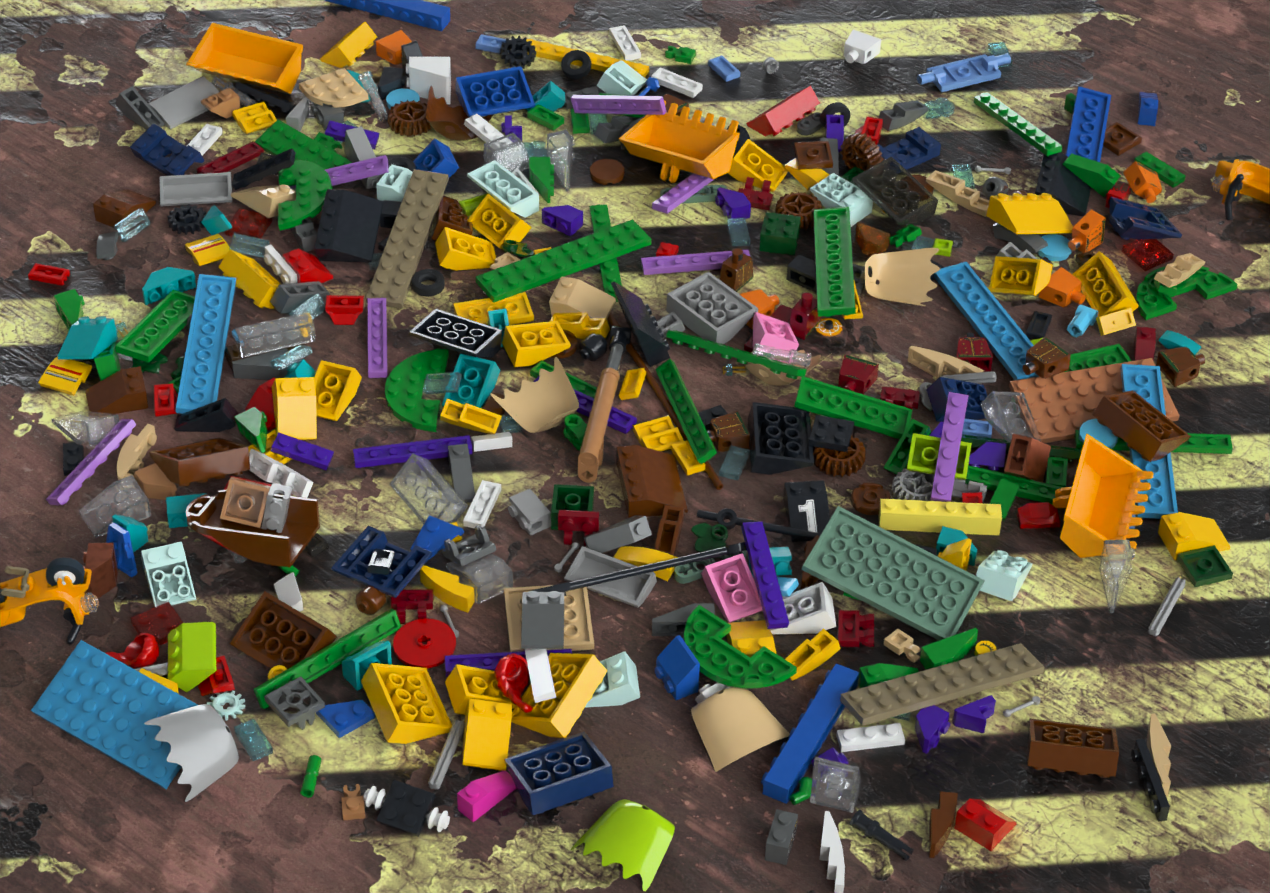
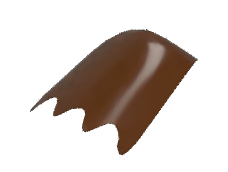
(448, 120)

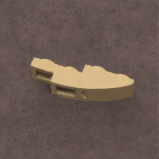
(134, 450)

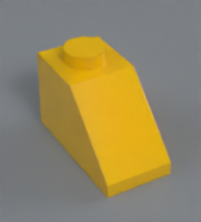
(957, 553)

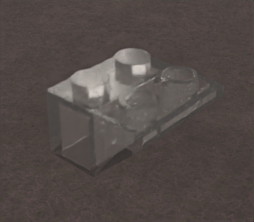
(508, 152)

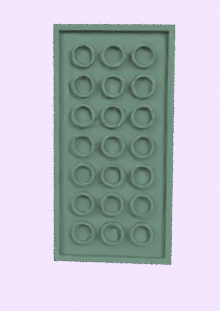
(893, 575)

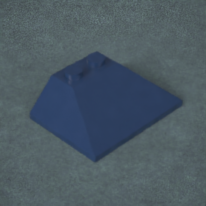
(1140, 221)
(357, 557)

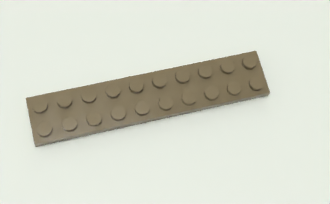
(408, 237)
(941, 684)

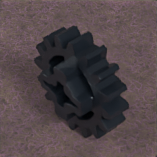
(518, 52)
(186, 219)

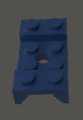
(156, 144)
(913, 149)

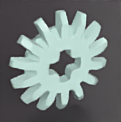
(229, 698)

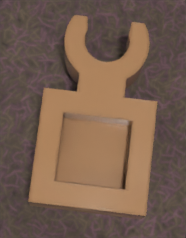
(353, 804)

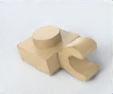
(504, 260)
(901, 642)

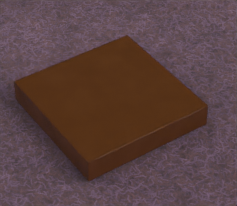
(1120, 139)
(813, 155)

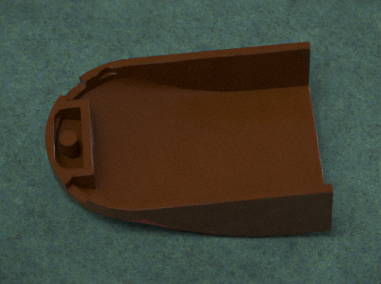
(253, 542)

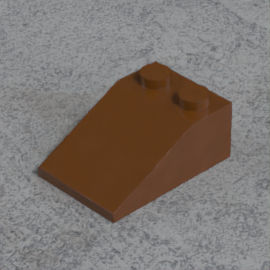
(118, 205)
(118, 393)

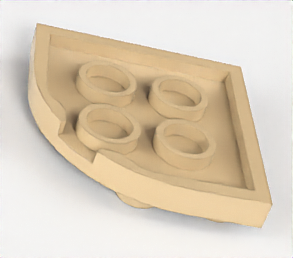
(334, 89)

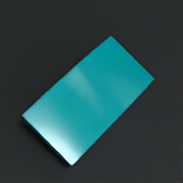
(1175, 340)

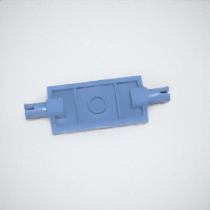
(964, 72)

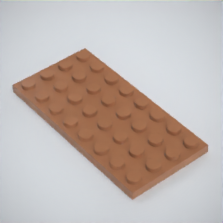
(1070, 398)

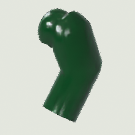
(178, 372)

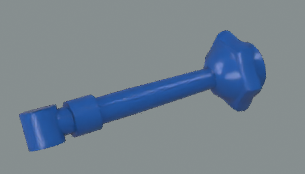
(652, 84)

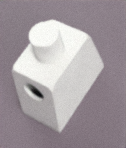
(861, 47)

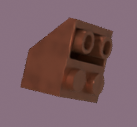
(1027, 458)
(103, 564)

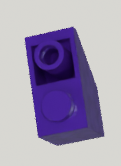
(835, 128)
(733, 203)
(563, 218)
(989, 454)
(930, 725)

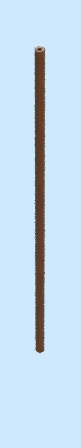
(664, 401)

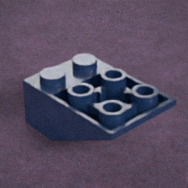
(939, 392)

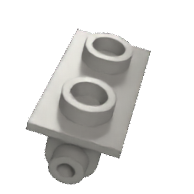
(960, 487)

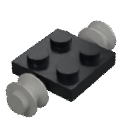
(406, 808)

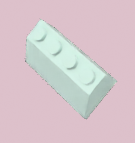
(506, 188)

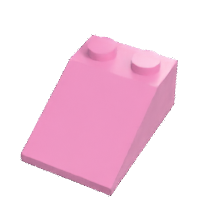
(773, 333)
(732, 588)

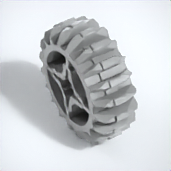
(912, 485)

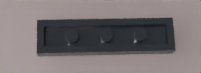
(261, 95)
(263, 169)
(1152, 783)

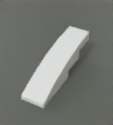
(276, 472)
(832, 852)

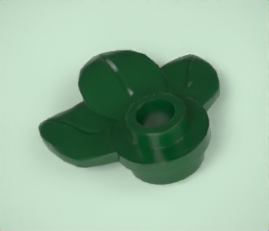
(516, 248)
(152, 366)
(706, 536)

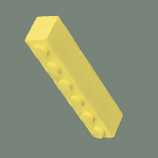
(932, 515)

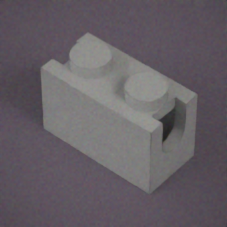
(276, 508)
(529, 512)

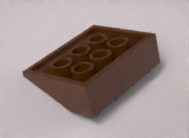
(1140, 425)
(202, 461)
(648, 480)
(280, 634)
(1072, 748)

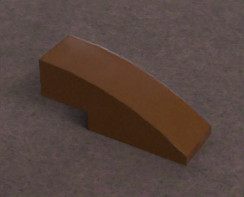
(670, 529)
(941, 822)

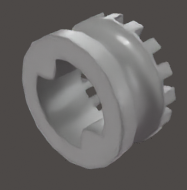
(774, 65)

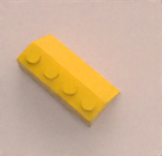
(250, 277)
(1104, 286)

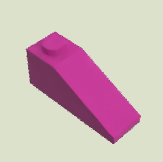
(484, 794)

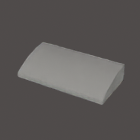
(183, 102)
(195, 189)
(628, 590)

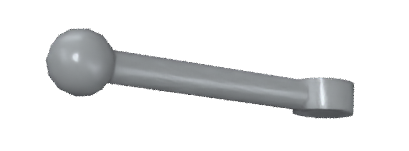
(1007, 170)
(558, 567)
(444, 608)
(1035, 701)

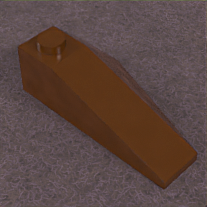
(450, 216)

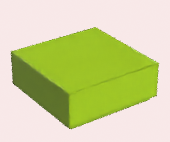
(944, 247)

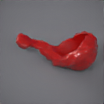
(140, 652)
(512, 677)

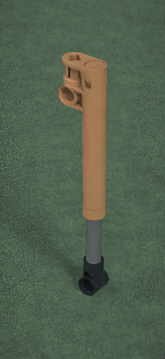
(593, 442)

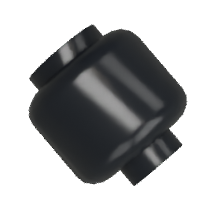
(593, 347)

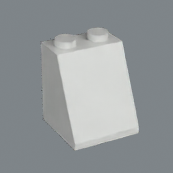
(430, 72)

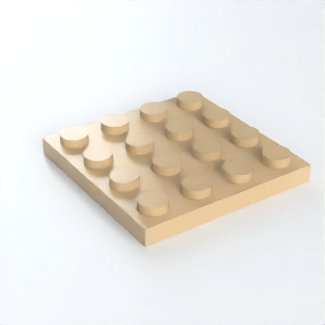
(577, 618)

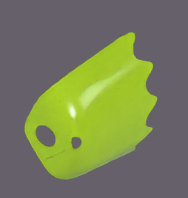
(630, 837)

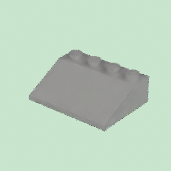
(710, 308)

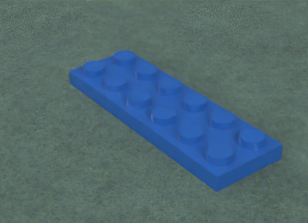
(1088, 124)

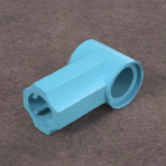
(1083, 318)

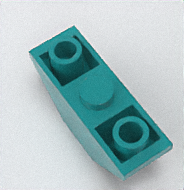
(164, 281)

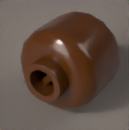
(370, 600)

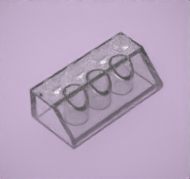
(274, 334)
(427, 491)

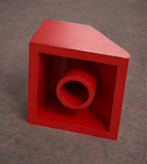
(307, 266)
(263, 402)
(983, 823)

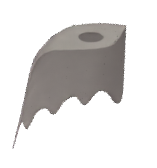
(198, 744)

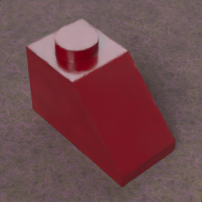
(1144, 343)

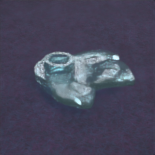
(939, 108)
(536, 149)

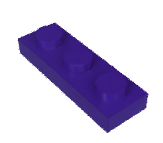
(338, 131)
(302, 451)

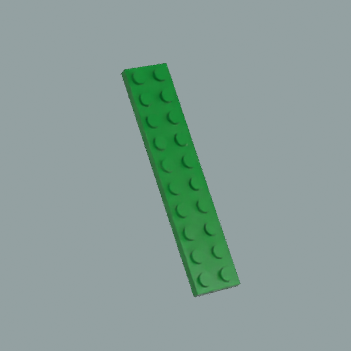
(563, 260)
(834, 262)

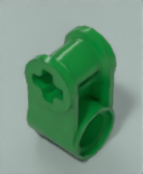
(574, 430)

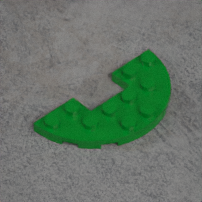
(311, 190)
(1205, 282)
(406, 386)
(727, 664)

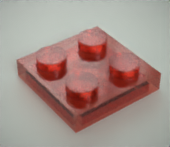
(249, 224)
(1147, 253)
(157, 622)

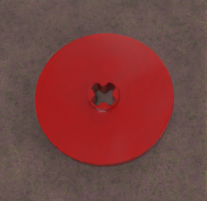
(410, 648)

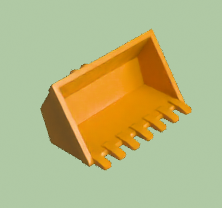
(248, 58)
(684, 143)
(1101, 500)

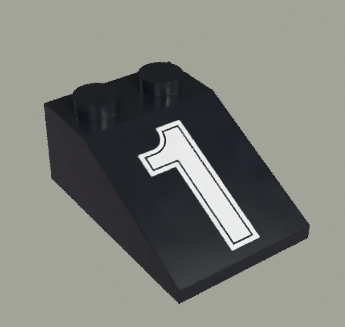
(806, 506)

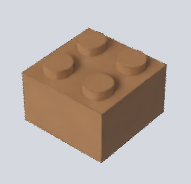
(245, 502)

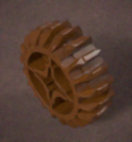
(409, 118)
(860, 152)
(799, 205)
(841, 462)

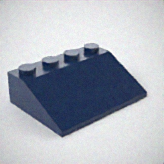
(560, 773)

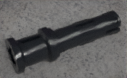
(873, 830)

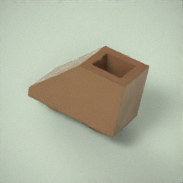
(222, 103)
(155, 483)

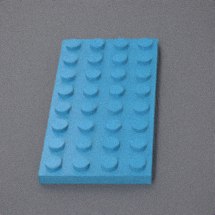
(107, 709)

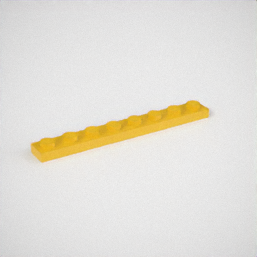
(598, 62)

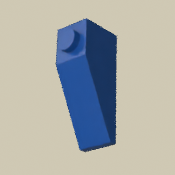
(1147, 108)

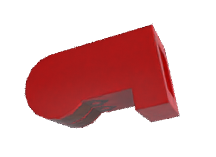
(1121, 190)

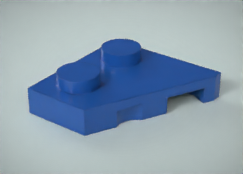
(434, 533)
(123, 549)
(346, 716)

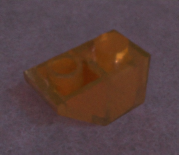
(871, 240)

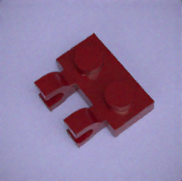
(758, 199)
(902, 397)
(577, 521)
(413, 600)
(849, 632)

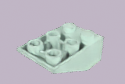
(621, 80)
(393, 184)
(838, 192)
(168, 574)
(1003, 574)
(618, 684)

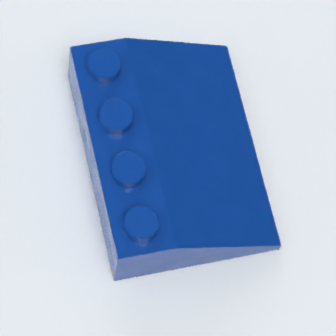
(494, 92)

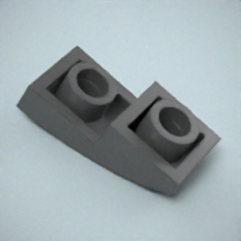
(107, 246)

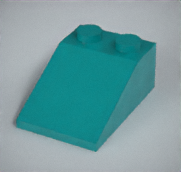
(88, 338)
(476, 382)

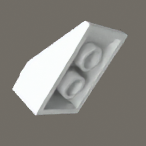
(808, 611)

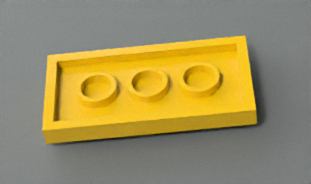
(477, 310)

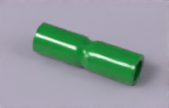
(311, 775)

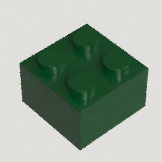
(780, 233)
(572, 499)

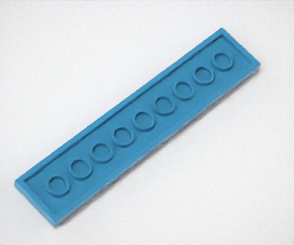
(986, 317)
(206, 342)
(1162, 496)

